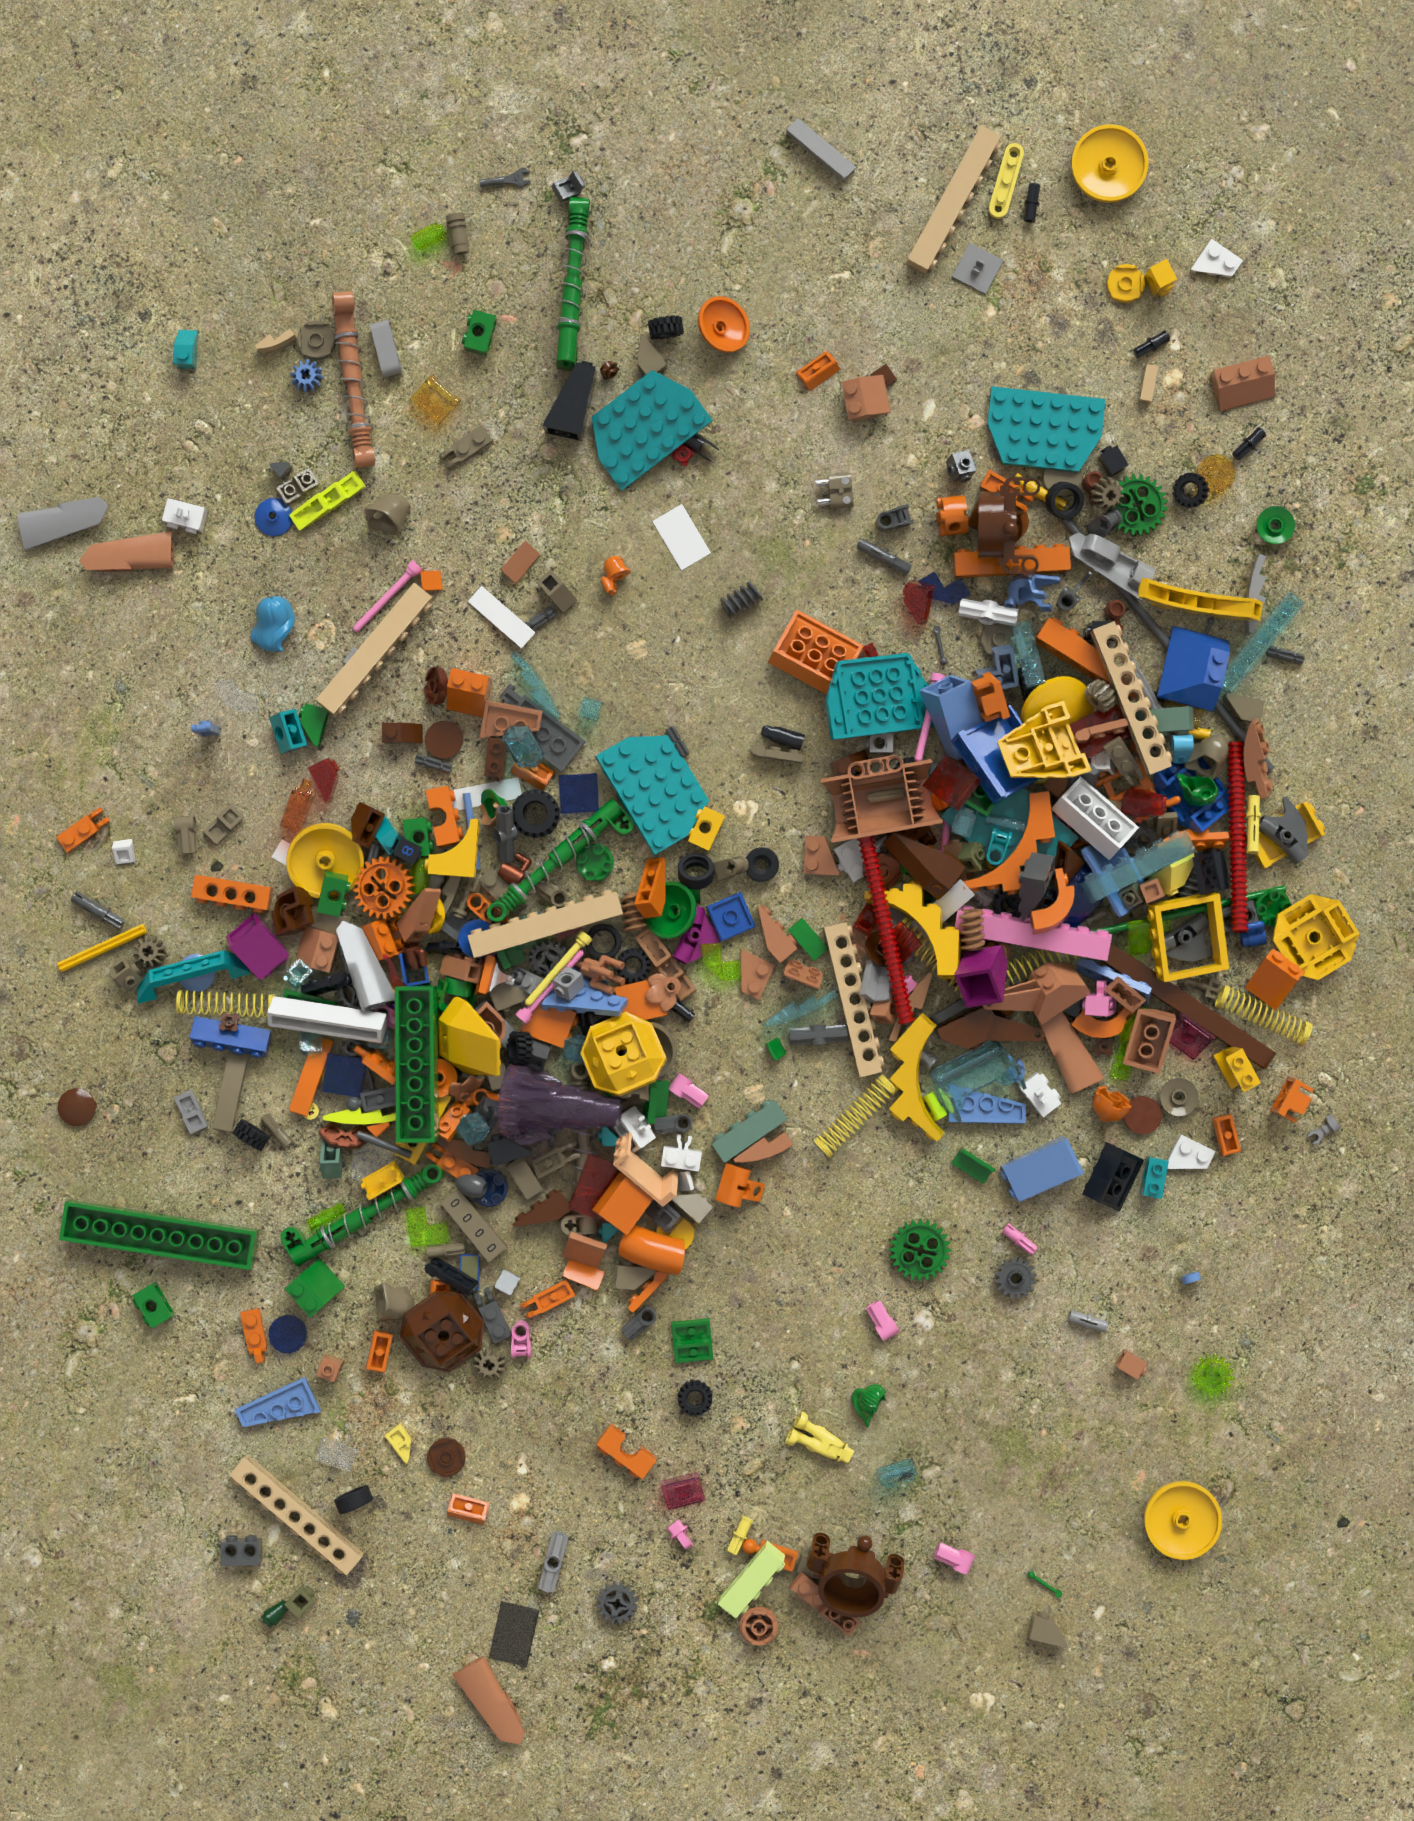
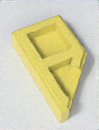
(400, 1441)

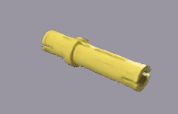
(1253, 816)

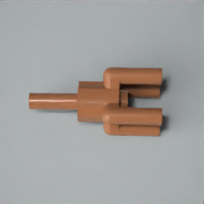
(598, 971)

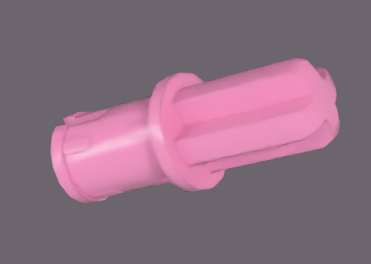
(1019, 1239)

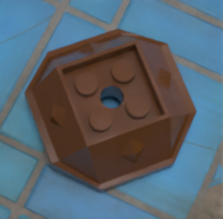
(438, 1313)

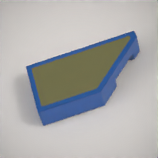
(470, 1265)

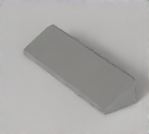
(820, 149)

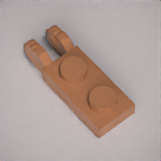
(1100, 731)

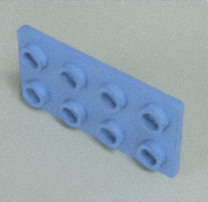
(1096, 862)

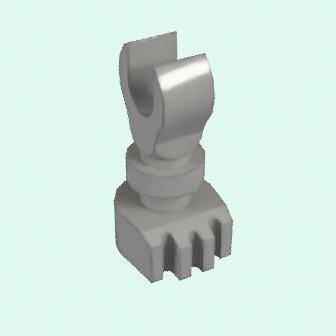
(1331, 1125)

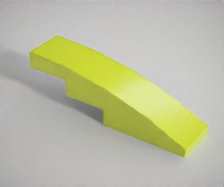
(327, 501)
(359, 1117)

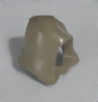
(390, 513)
(1213, 747)
(392, 1302)

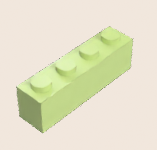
(752, 1579)

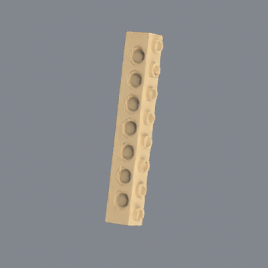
(1100, 636)
(863, 1066)
(294, 1504)

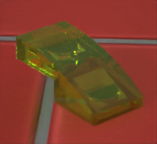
(1138, 937)
(1118, 1069)

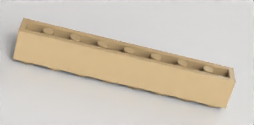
(953, 200)
(374, 650)
(545, 924)

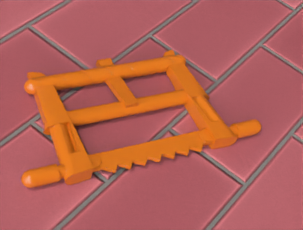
(1145, 784)

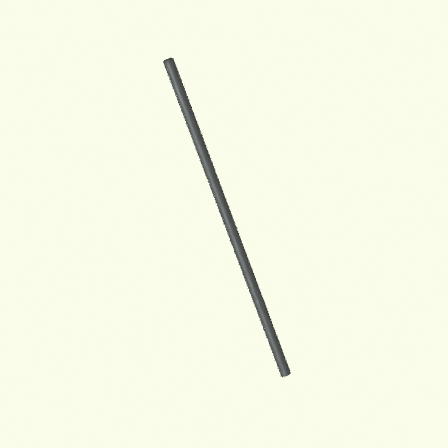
(1164, 640)

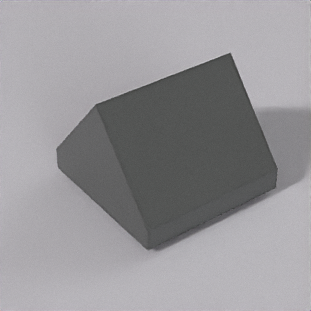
(281, 468)

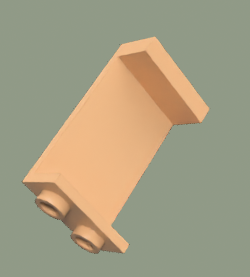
(659, 1188)

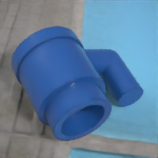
(1255, 936)

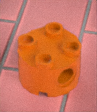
(952, 515)

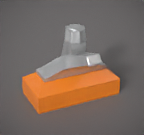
(491, 976)

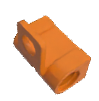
(737, 1186)

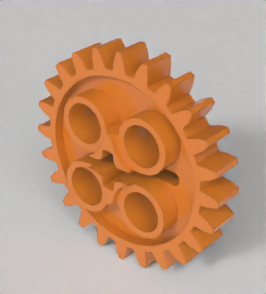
(394, 874)

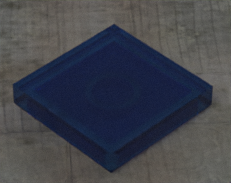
(578, 793)
(343, 1075)

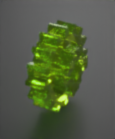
(1206, 1379)

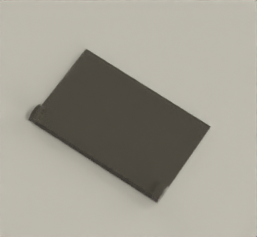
(514, 1634)

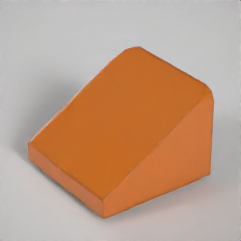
(431, 580)
(378, 1129)

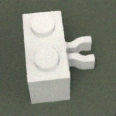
(185, 516)
(1040, 1094)
(634, 1122)
(681, 1157)

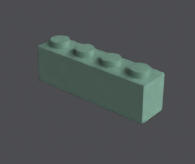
(1170, 720)
(749, 1130)

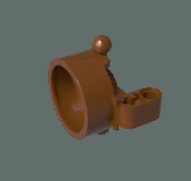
(1000, 523)
(853, 1595)

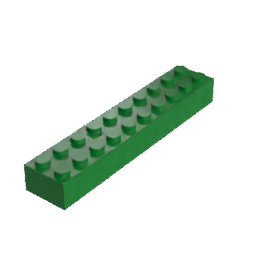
(159, 1234)

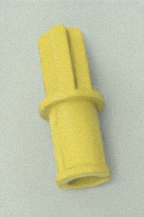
(739, 1535)

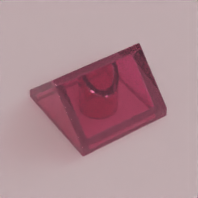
(1190, 1036)
(683, 1490)

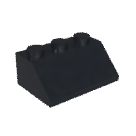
(1113, 1176)

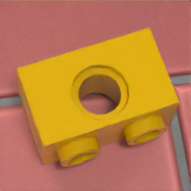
(1160, 278)
(715, 821)

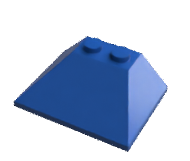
(1194, 669)
(1190, 816)

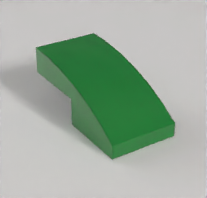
(808, 939)

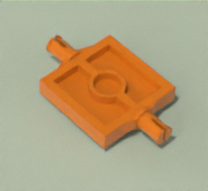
(378, 1063)

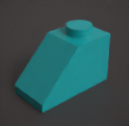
(186, 349)
(387, 834)

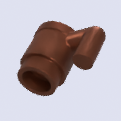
(1088, 483)
(1114, 611)
(512, 873)
(414, 956)

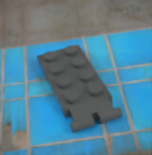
(553, 737)

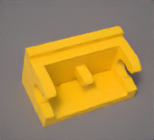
(382, 1180)

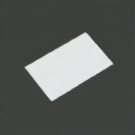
(681, 537)

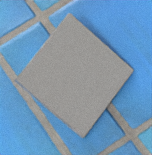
(977, 268)

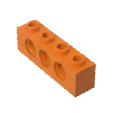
(202, 884)

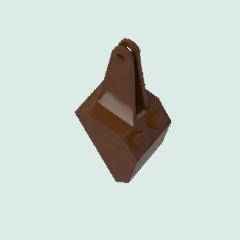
(982, 1025)

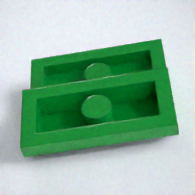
(692, 1340)

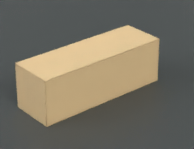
(1148, 383)

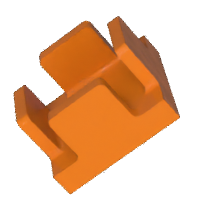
(991, 697)
(1291, 1099)

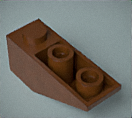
(549, 1210)

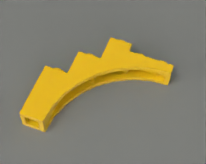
(1195, 602)
(930, 918)
(906, 1078)

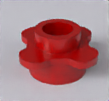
(683, 459)

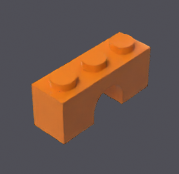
(449, 832)
(637, 1463)

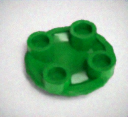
(595, 862)
(1270, 904)

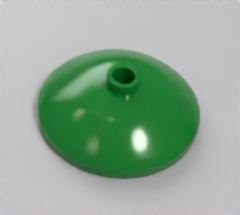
(669, 924)

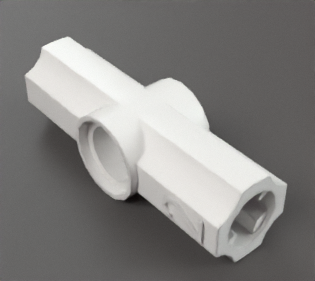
(988, 612)

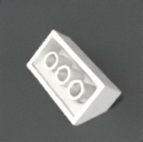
(1094, 818)

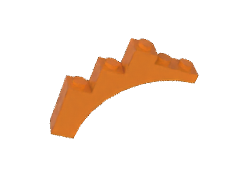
(1038, 827)

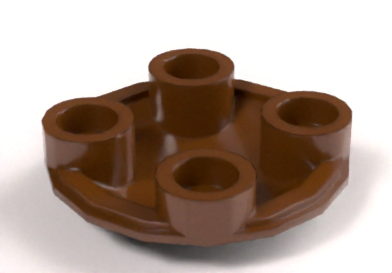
(76, 1107)

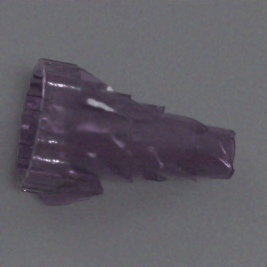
(538, 1102)

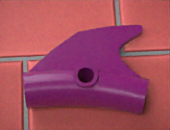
(689, 947)

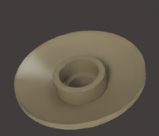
(1188, 1099)

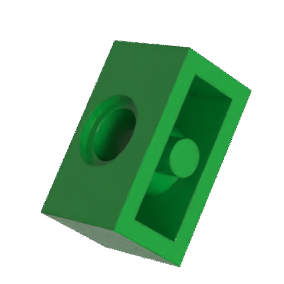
(480, 344)
(417, 825)
(328, 904)
(163, 1308)

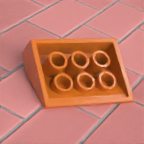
(811, 651)

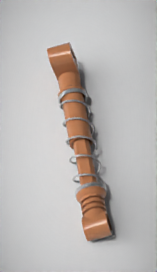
(351, 371)

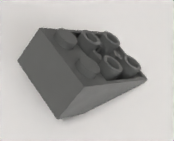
(1034, 881)

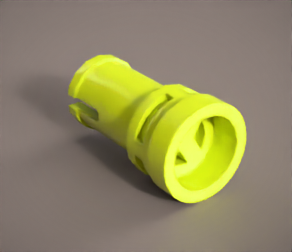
(937, 1111)

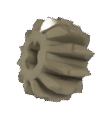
(1107, 486)
(1100, 695)
(152, 958)
(482, 1360)

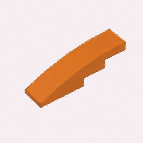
(310, 1080)

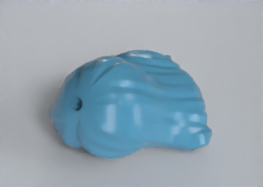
(273, 623)

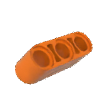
(482, 909)

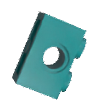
(288, 731)
(1154, 1177)

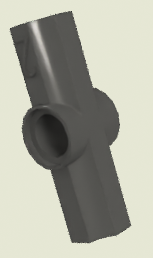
(505, 833)
(818, 1034)

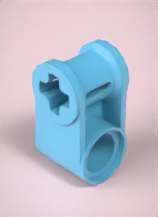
(1182, 747)

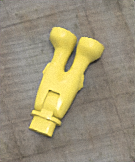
(821, 1442)

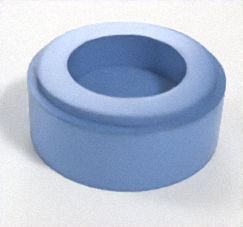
(1189, 1278)

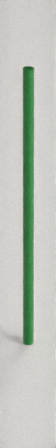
(1187, 911)

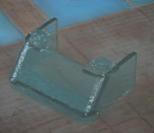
(974, 1071)

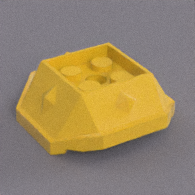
(1333, 929)
(628, 1072)

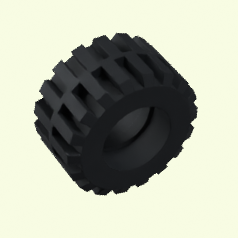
(551, 820)

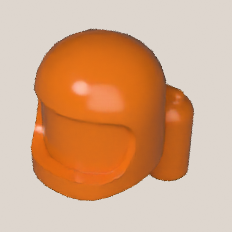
(615, 571)

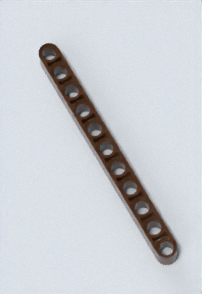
(1190, 1007)

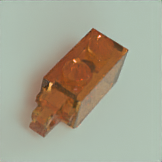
(297, 807)

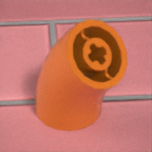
(653, 1250)

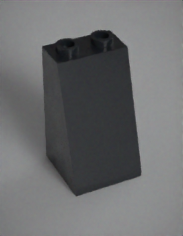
(572, 405)

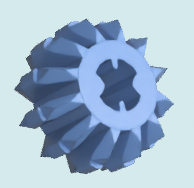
(305, 368)

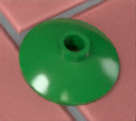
(1279, 516)

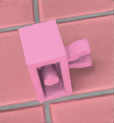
(1100, 1002)

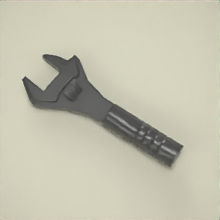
(515, 178)

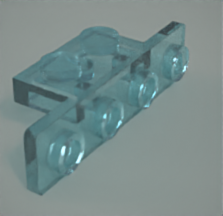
(1027, 653)

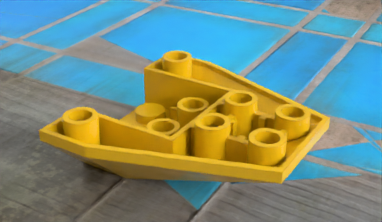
(468, 1040)

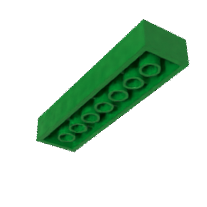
(416, 1064)

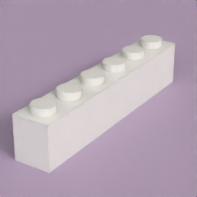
(327, 1019)

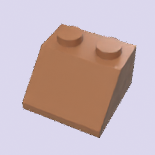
(866, 397)
(318, 949)

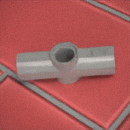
(555, 1550)

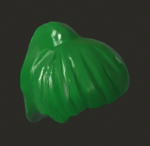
(1198, 790)
(867, 1401)

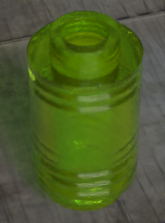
(428, 236)
(420, 875)

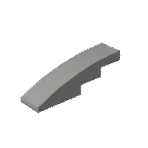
(1254, 587)

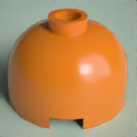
(1110, 1105)

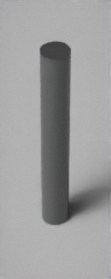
(384, 1144)

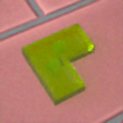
(422, 1233)

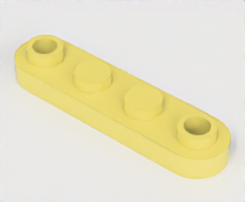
(1006, 180)

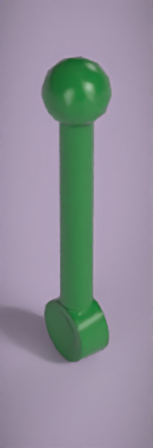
(1057, 1592)

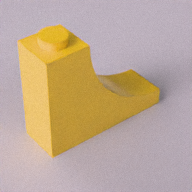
(460, 860)

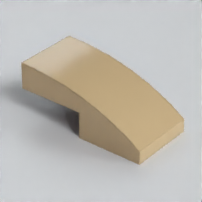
(269, 344)

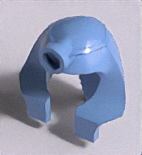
(1028, 588)

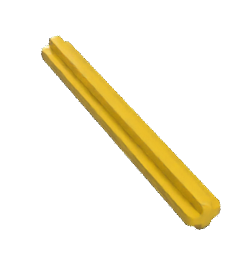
(102, 948)

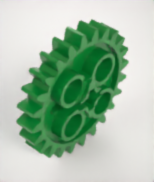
(1152, 499)
(914, 1266)

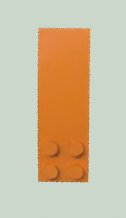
(1073, 650)

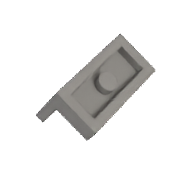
(875, 983)

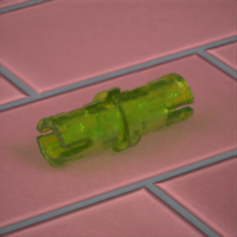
(326, 1216)

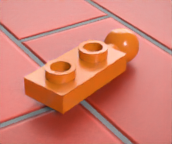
(452, 1117)
(750, 1546)

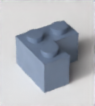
(1003, 666)

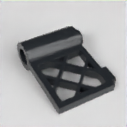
(1216, 868)

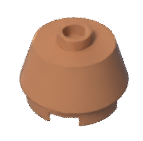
(758, 1626)

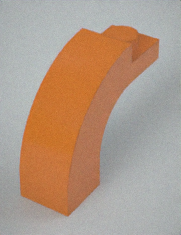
(1051, 917)
(1100, 1029)

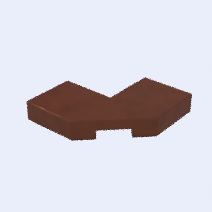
(337, 1138)

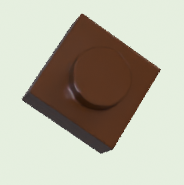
(888, 375)

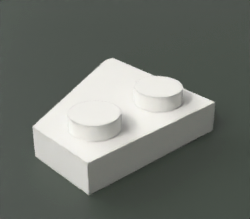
(1216, 261)
(1189, 1155)

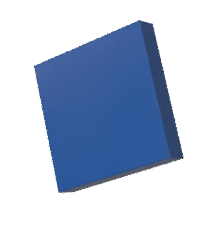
(730, 916)

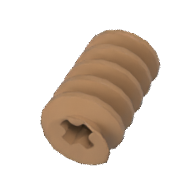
(633, 915)
(972, 929)

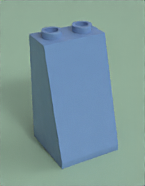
(951, 709)
(1041, 1169)

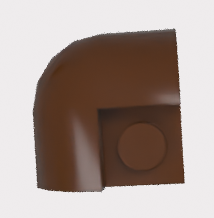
(292, 911)

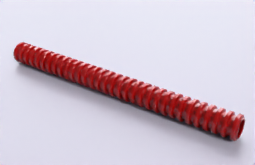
(1237, 837)
(886, 930)

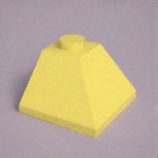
(1174, 875)

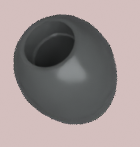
(471, 1185)

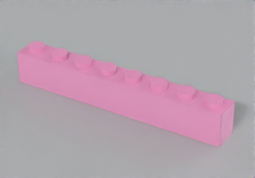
(1062, 939)

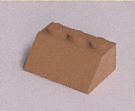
(1243, 383)
(1149, 1039)

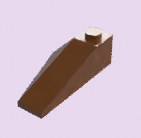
(929, 867)

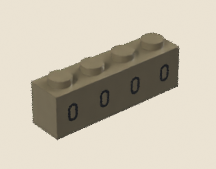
(474, 1225)

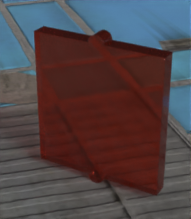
(907, 941)

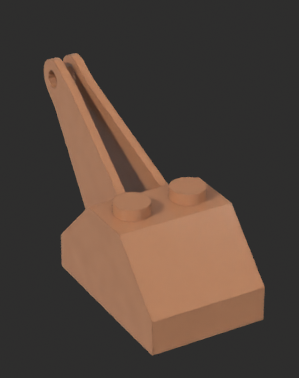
(1045, 993)

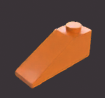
(651, 891)

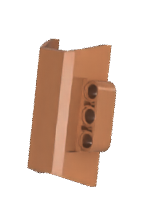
(860, 819)

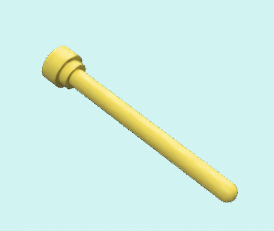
(581, 941)

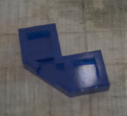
(950, 594)

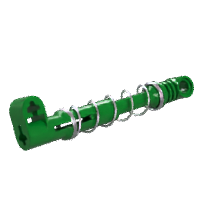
(572, 285)
(562, 855)
(356, 1219)

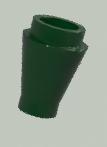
(274, 1614)

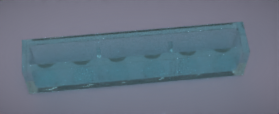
(1261, 640)
(1137, 867)

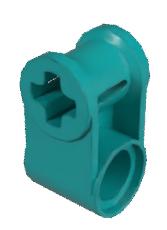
(998, 845)

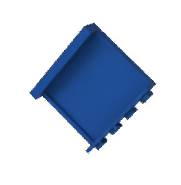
(983, 757)

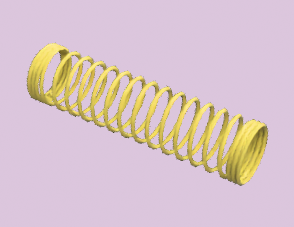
(1303, 1035)
(819, 1140)

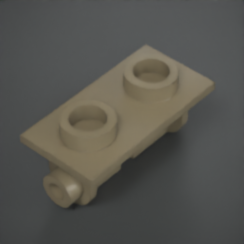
(1138, 912)

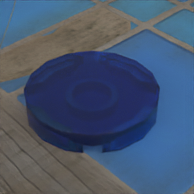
(287, 1333)

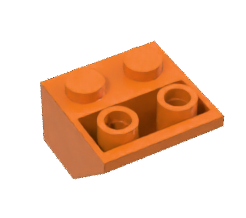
(385, 937)

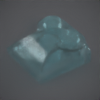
(897, 1472)

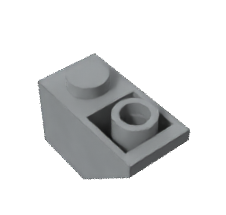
(525, 979)

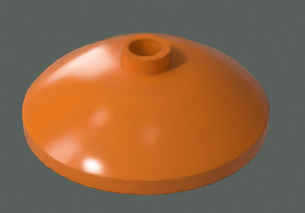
(730, 321)

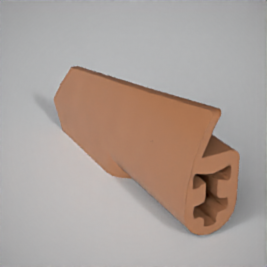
(132, 553)
(1070, 1054)
(490, 1700)

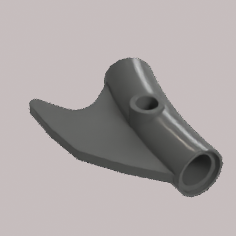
(1068, 598)
(1287, 832)
(1192, 946)

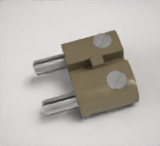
(839, 490)

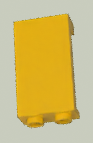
(1270, 852)
(1236, 1068)

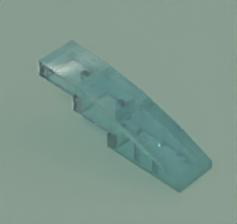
(539, 690)
(793, 1011)

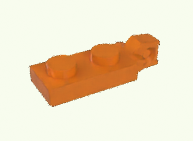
(254, 1333)

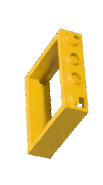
(1216, 931)

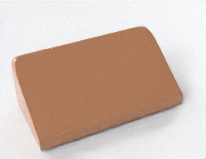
(520, 562)

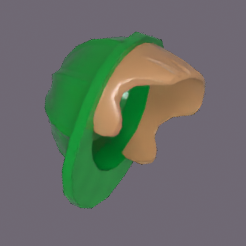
(489, 804)

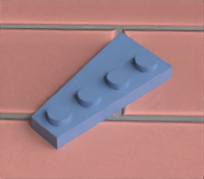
(1095, 972)
(587, 1000)
(990, 1109)
(286, 1402)

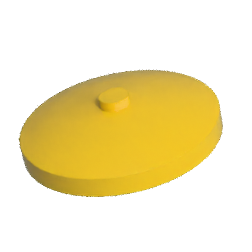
(1109, 163)
(1057, 690)
(323, 849)
(1182, 1520)

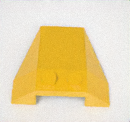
(1044, 747)

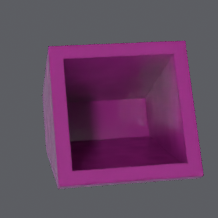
(257, 946)
(982, 976)

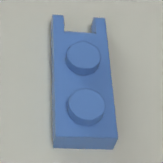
(205, 728)

